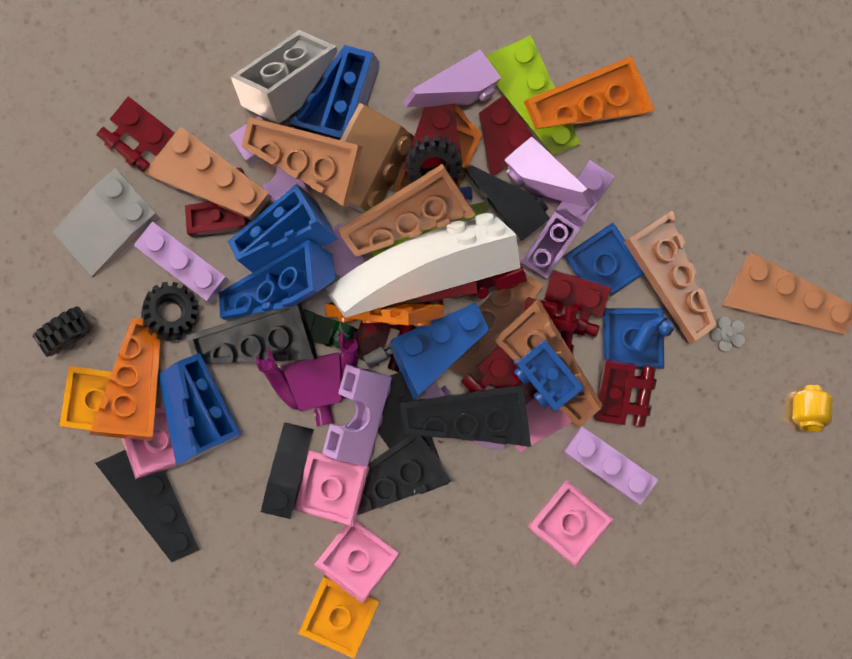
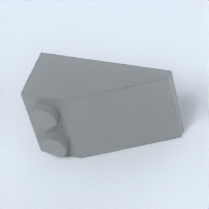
(283, 76)
(105, 222)

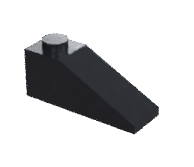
(513, 205)
(287, 471)

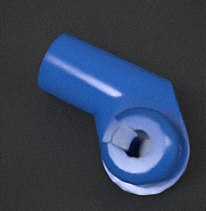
(650, 329)

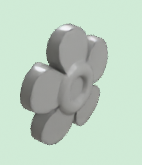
(728, 334)

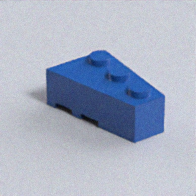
(338, 94)
(281, 228)
(432, 349)
(194, 410)

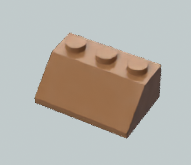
(382, 153)

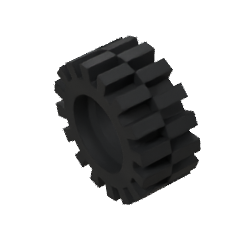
(430, 149)
(169, 294)
(62, 331)

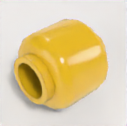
(812, 408)

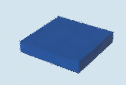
(605, 260)
(620, 330)

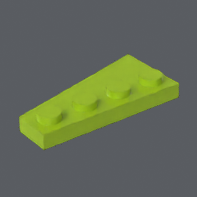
(524, 77)

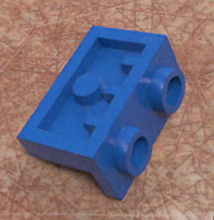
(548, 376)

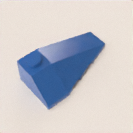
(280, 282)

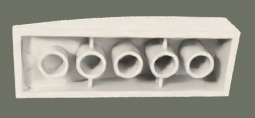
(429, 265)

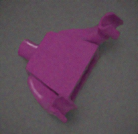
(312, 383)

